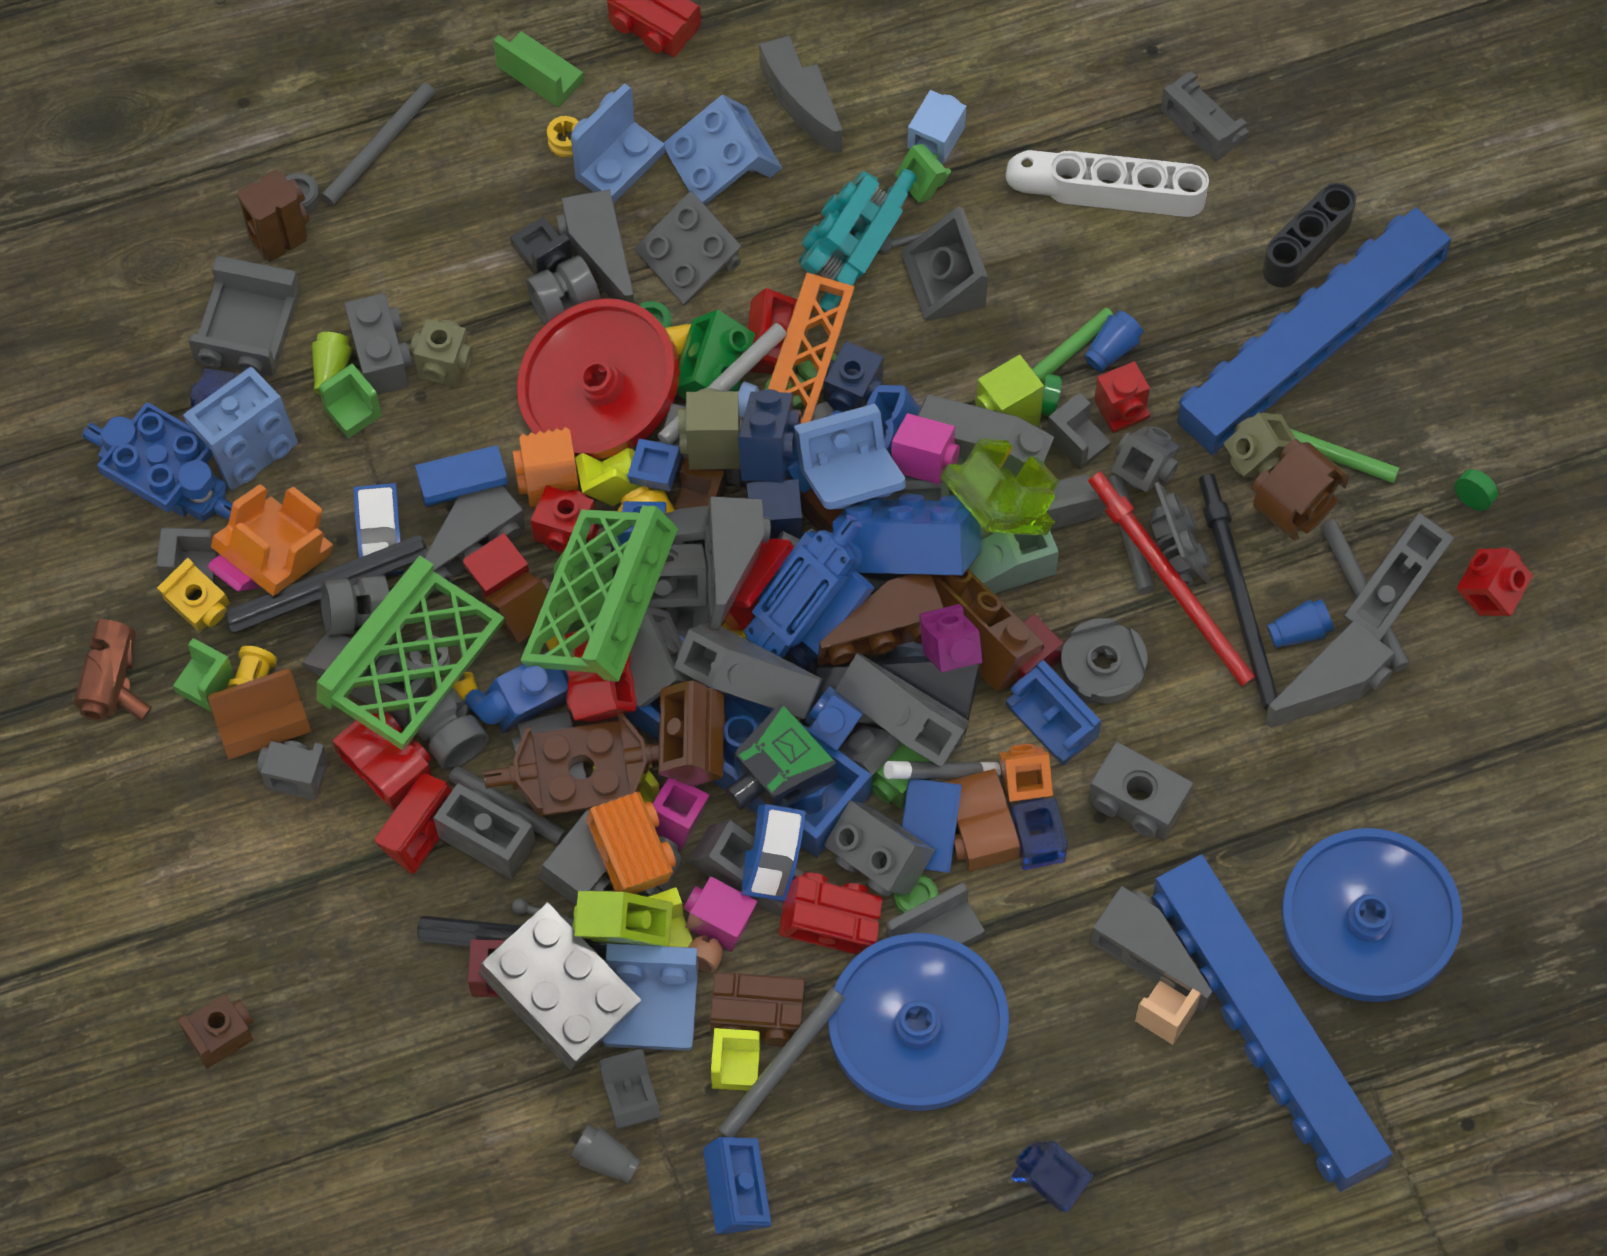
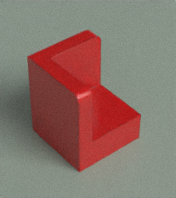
(495, 564)

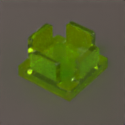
(997, 496)

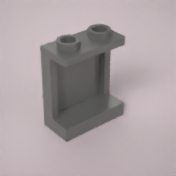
(246, 316)

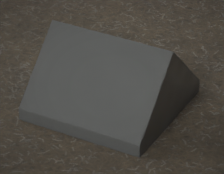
(947, 268)

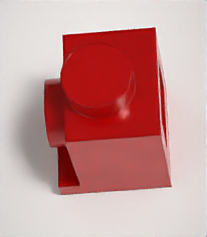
(1122, 397)

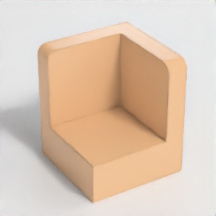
(1167, 1011)

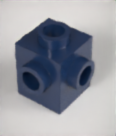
(852, 377)

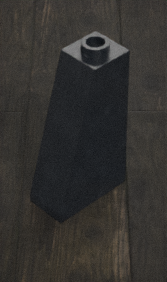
(951, 688)

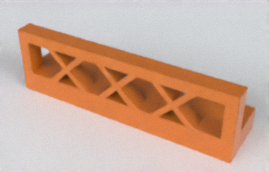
(796, 339)

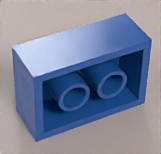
(914, 535)

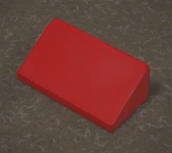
(766, 310)
(411, 828)

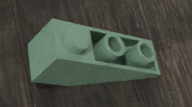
(1015, 560)

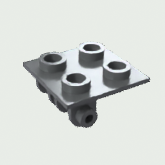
(689, 248)
(1174, 532)

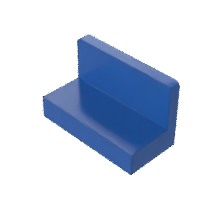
(461, 474)

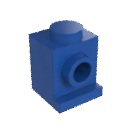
(833, 718)

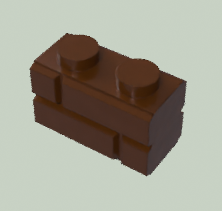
(274, 214)
(691, 733)
(758, 1004)

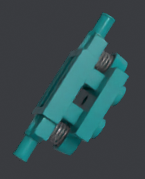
(869, 220)

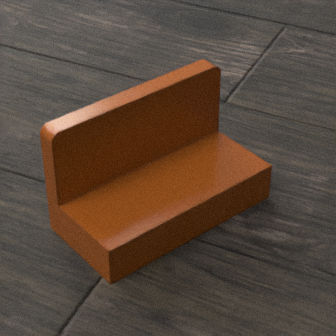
(259, 713)

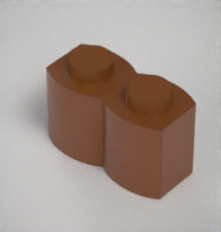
(984, 822)

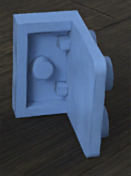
(847, 458)

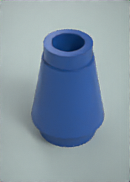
(1115, 339)
(1302, 624)

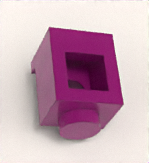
(950, 638)

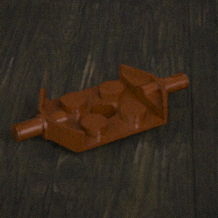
(545, 762)

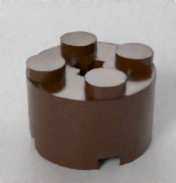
(1298, 489)

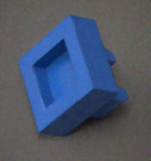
(654, 465)

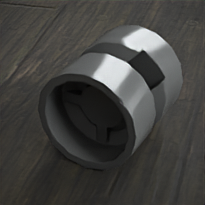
(561, 290)
(340, 602)
(453, 733)

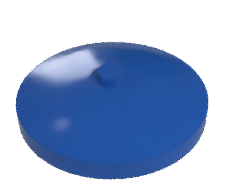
(1371, 914)
(919, 1022)

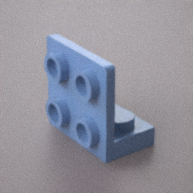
(611, 147)
(719, 149)
(243, 427)
(667, 988)

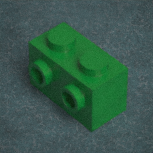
(710, 349)

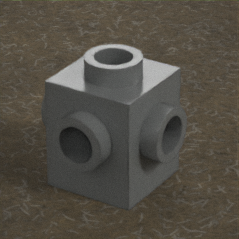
(1136, 455)

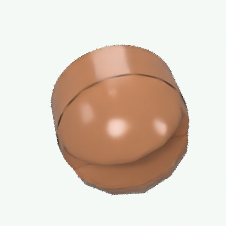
(708, 953)

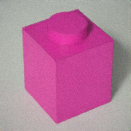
(924, 448)
(679, 811)
(719, 912)

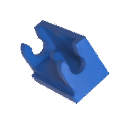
(1053, 713)

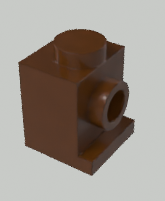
(216, 1044)

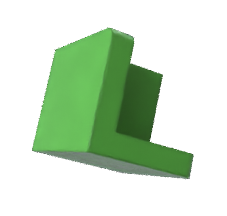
(350, 401)
(204, 675)

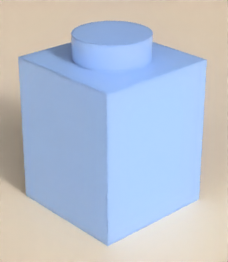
(938, 124)

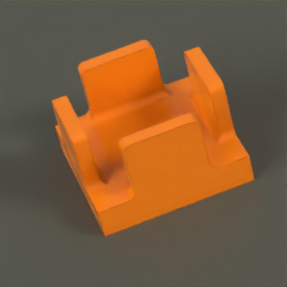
(273, 540)

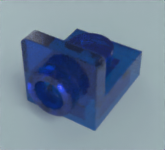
(1052, 1173)

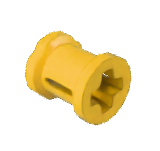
(253, 665)

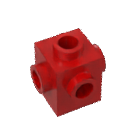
(557, 516)
(1494, 581)

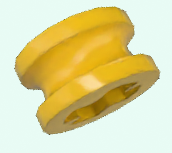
(561, 125)

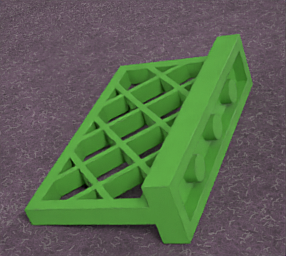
(624, 595)
(374, 640)

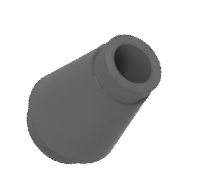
(605, 1154)

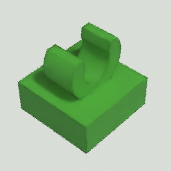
(928, 170)

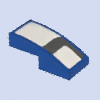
(377, 518)
(775, 853)

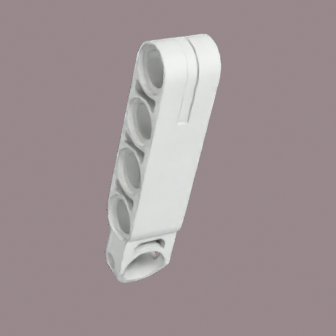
(1126, 173)

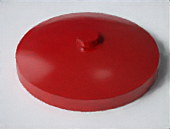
(601, 374)

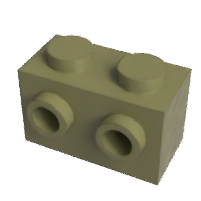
(710, 429)

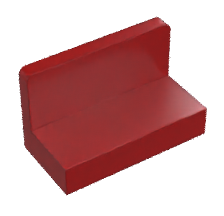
(768, 562)

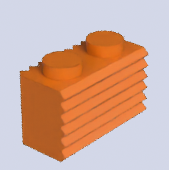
(545, 461)
(630, 843)

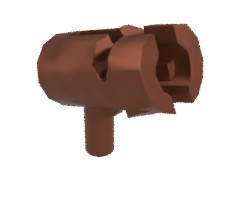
(104, 674)

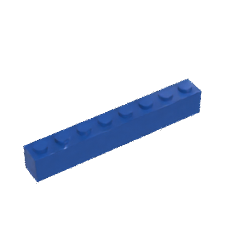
(1313, 329)
(1271, 1024)

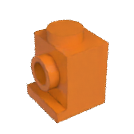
(1026, 766)

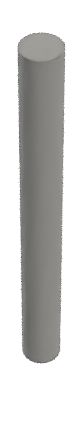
(734, 373)

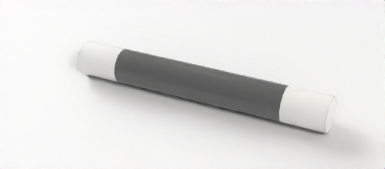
(930, 770)

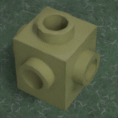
(441, 352)
(1258, 443)

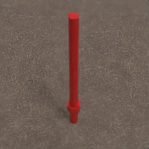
(1120, 511)

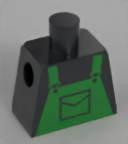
(779, 763)

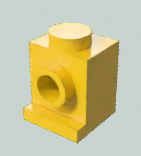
(182, 584)

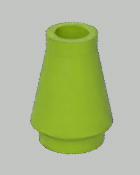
(330, 355)

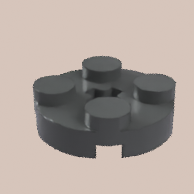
(1115, 641)

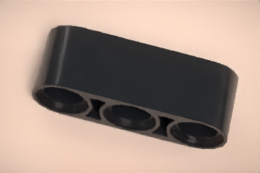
(1304, 250)

